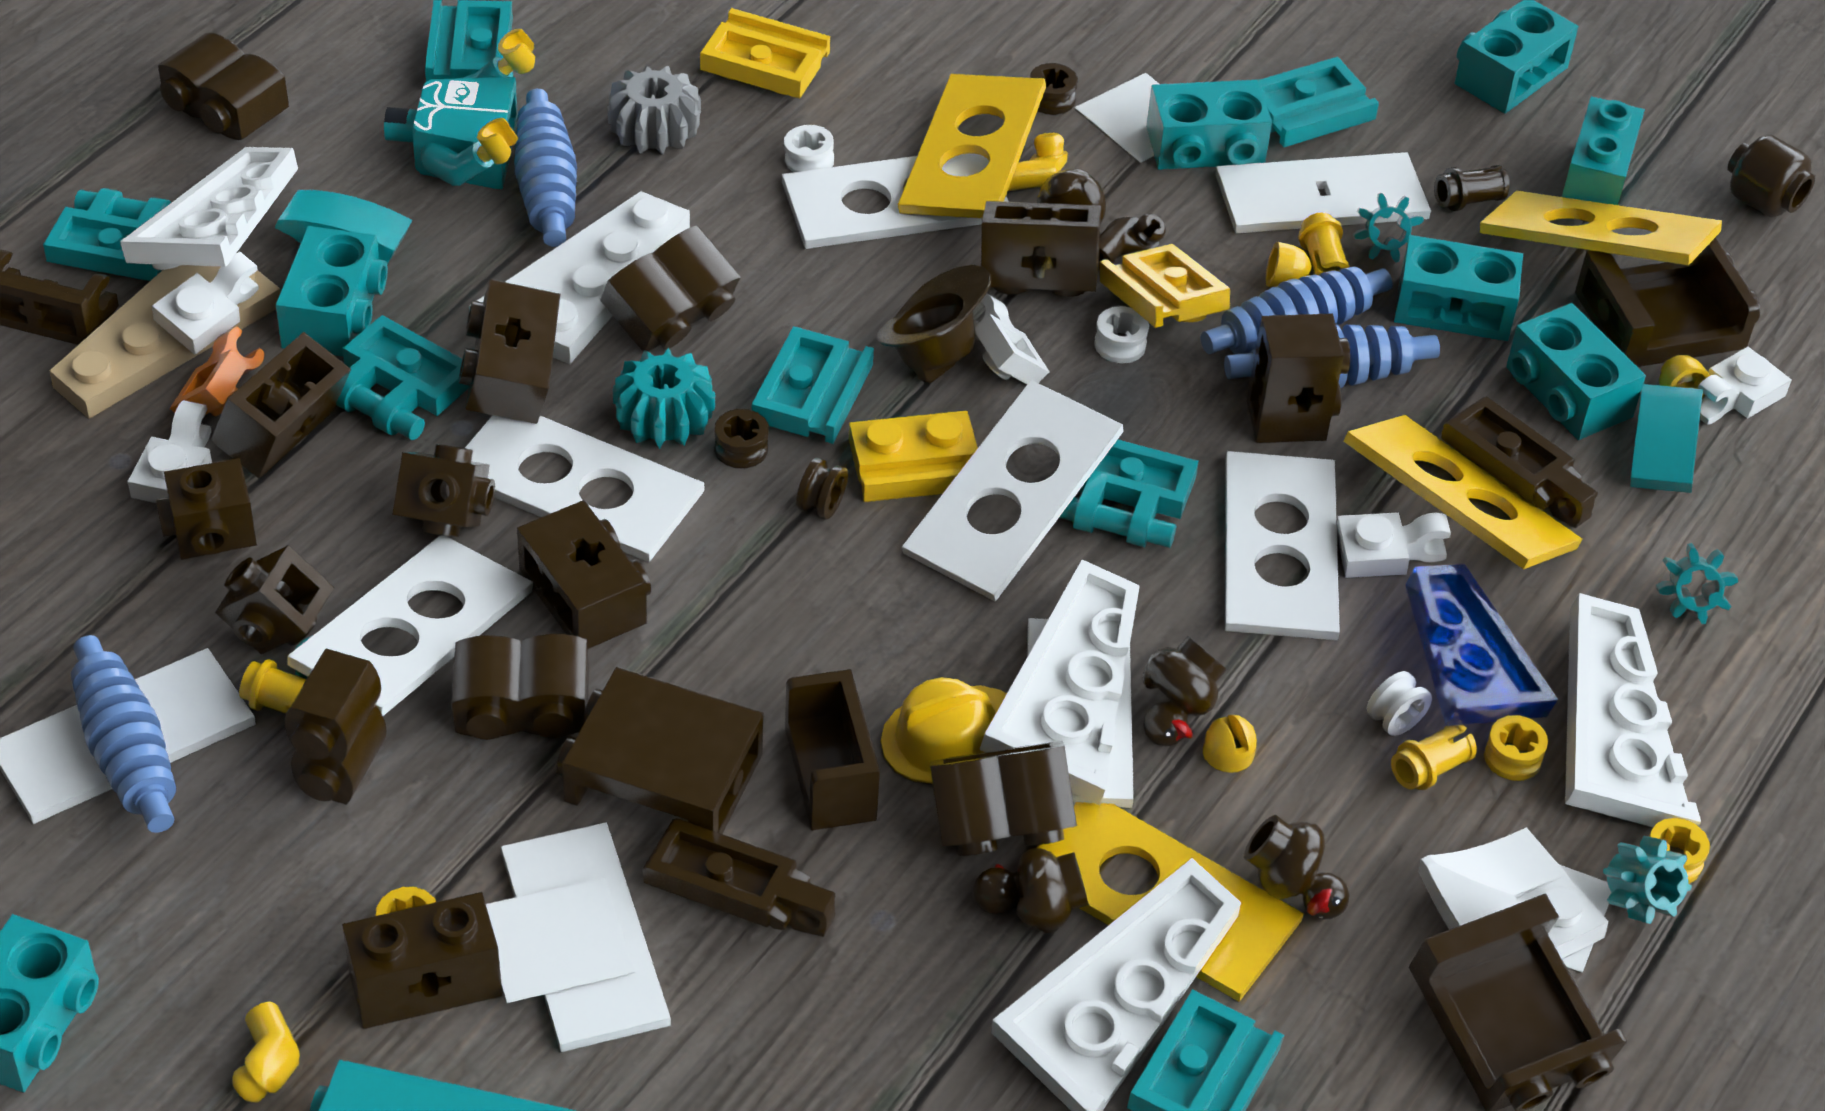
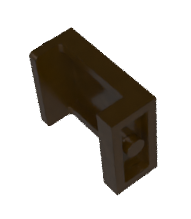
(1669, 306)
(663, 749)
(1513, 1007)

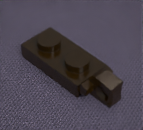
(1521, 460)
(738, 879)

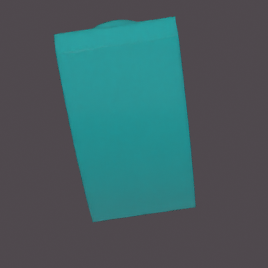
(344, 213)
(1666, 438)

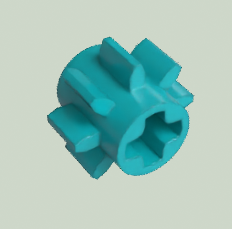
(1385, 211)
(1711, 592)
(1647, 879)

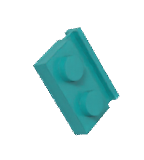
(465, 37)
(1316, 101)
(813, 384)
(1206, 1061)

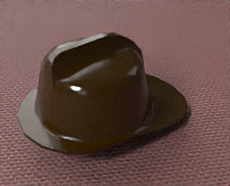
(938, 321)

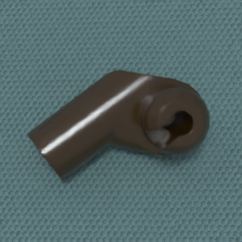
(1130, 236)

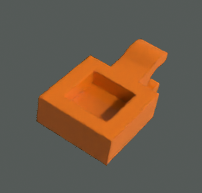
(218, 377)

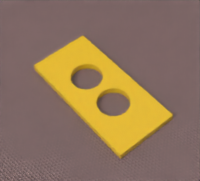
(941, 194)
(1673, 240)
(1524, 539)
(1248, 945)

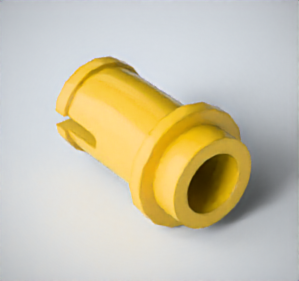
(1321, 237)
(269, 686)
(1421, 762)

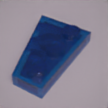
(1471, 651)

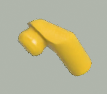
(1046, 162)
(271, 1058)

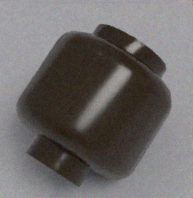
(1771, 176)

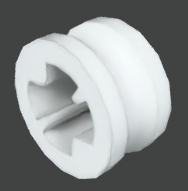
(808, 148)
(1121, 348)
(1399, 703)

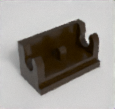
(51, 308)

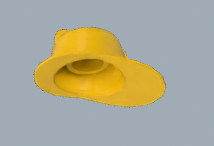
(937, 723)

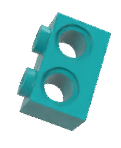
(1515, 54)
(1208, 124)
(1603, 151)
(331, 288)
(1459, 288)
(1575, 371)
(38, 1007)

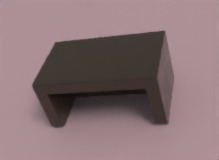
(831, 749)

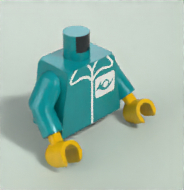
(467, 122)

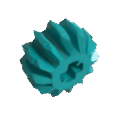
(663, 397)

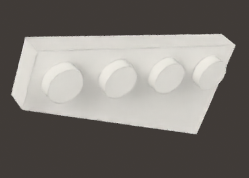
(215, 214)
(594, 255)
(1073, 679)
(1616, 723)
(1110, 998)

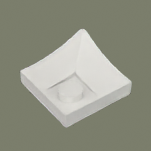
(1506, 873)

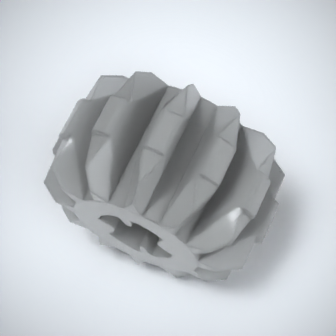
(654, 109)

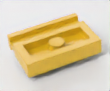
(765, 53)
(1164, 285)
(910, 454)

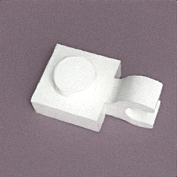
(204, 310)
(1006, 347)
(1743, 384)
(181, 451)
(1383, 546)

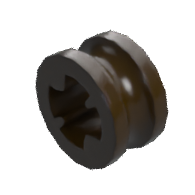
(1060, 88)
(741, 438)
(822, 488)

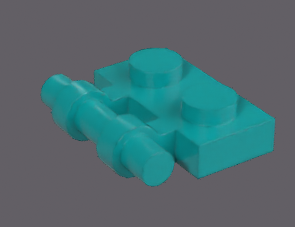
(93, 231)
(406, 365)
(1139, 478)

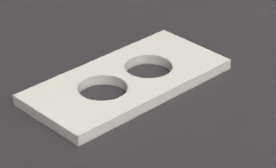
(826, 221)
(642, 523)
(991, 561)
(443, 565)
(1252, 602)

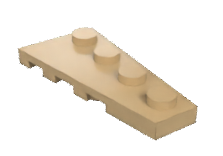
(136, 350)

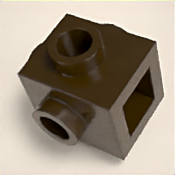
(423, 489)
(207, 509)
(273, 599)

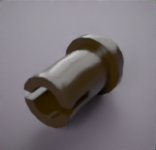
(1459, 187)

